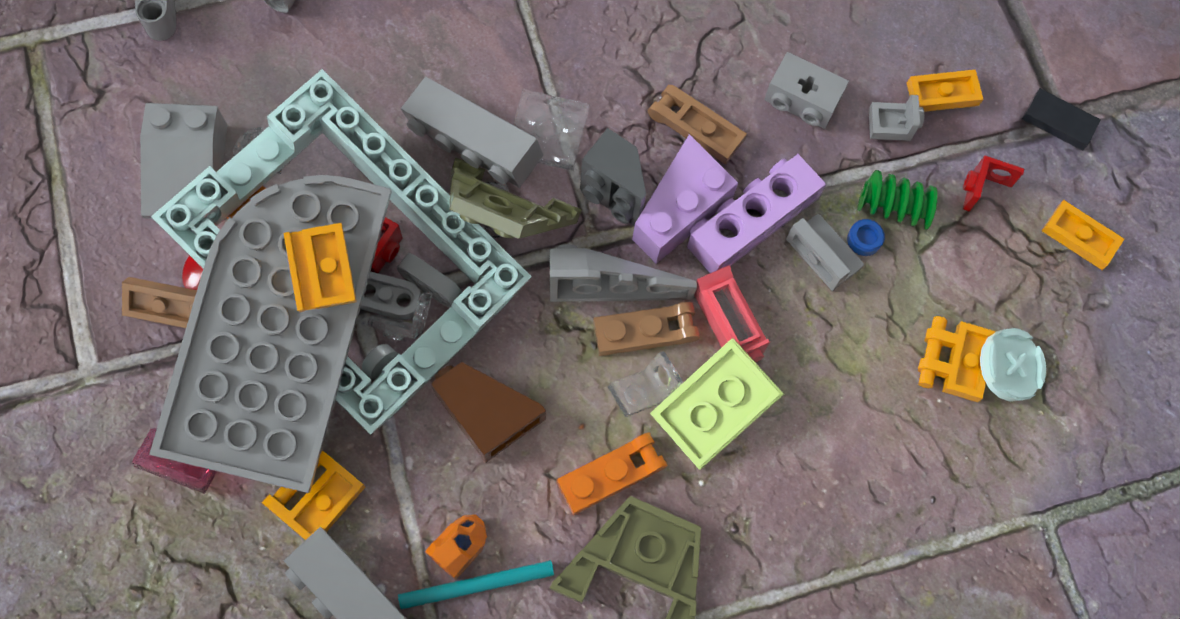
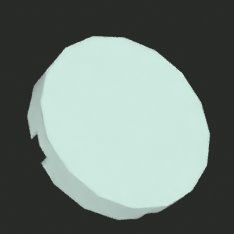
(1012, 365)

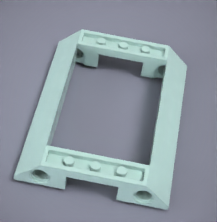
(327, 109)

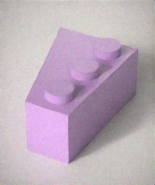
(686, 194)

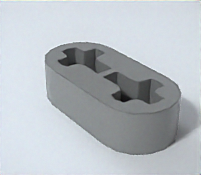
(429, 279)

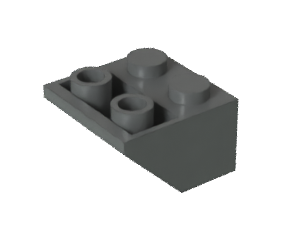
(614, 177)

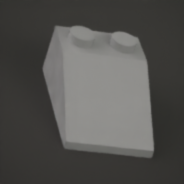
(177, 148)

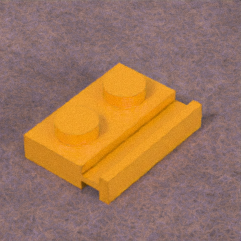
(320, 267)

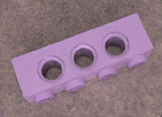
(792, 176)

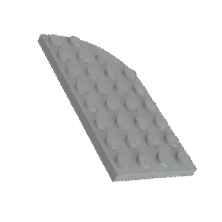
(251, 369)

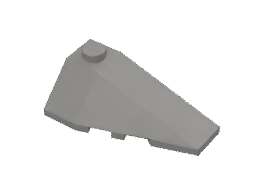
(595, 276)

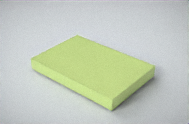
(717, 403)

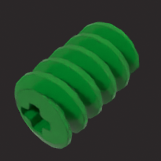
(899, 198)

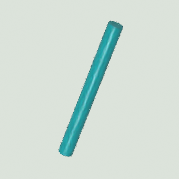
(475, 584)

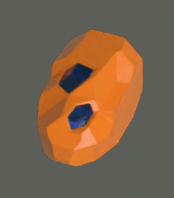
(458, 545)

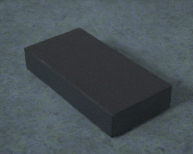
(1061, 119)

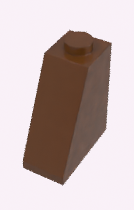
(486, 409)

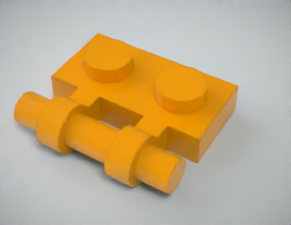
(963, 371)

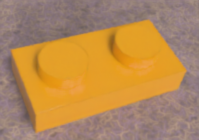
(946, 90)
(1083, 235)

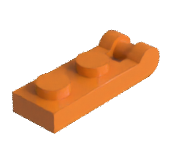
(610, 474)

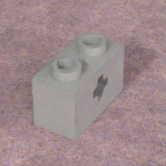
(805, 90)

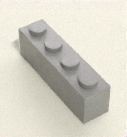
(472, 132)
(336, 581)

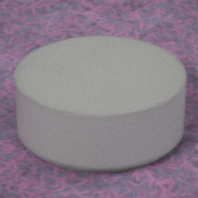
(377, 360)

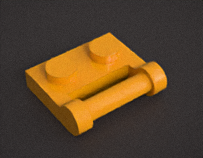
(323, 504)

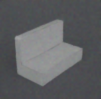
(824, 251)

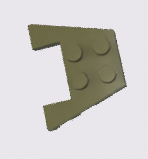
(501, 210)
(644, 548)

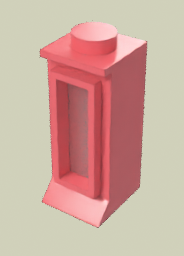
(729, 312)

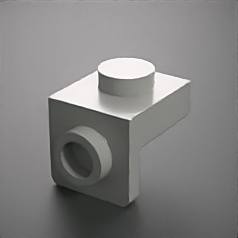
(895, 120)

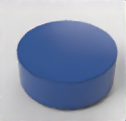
(865, 237)

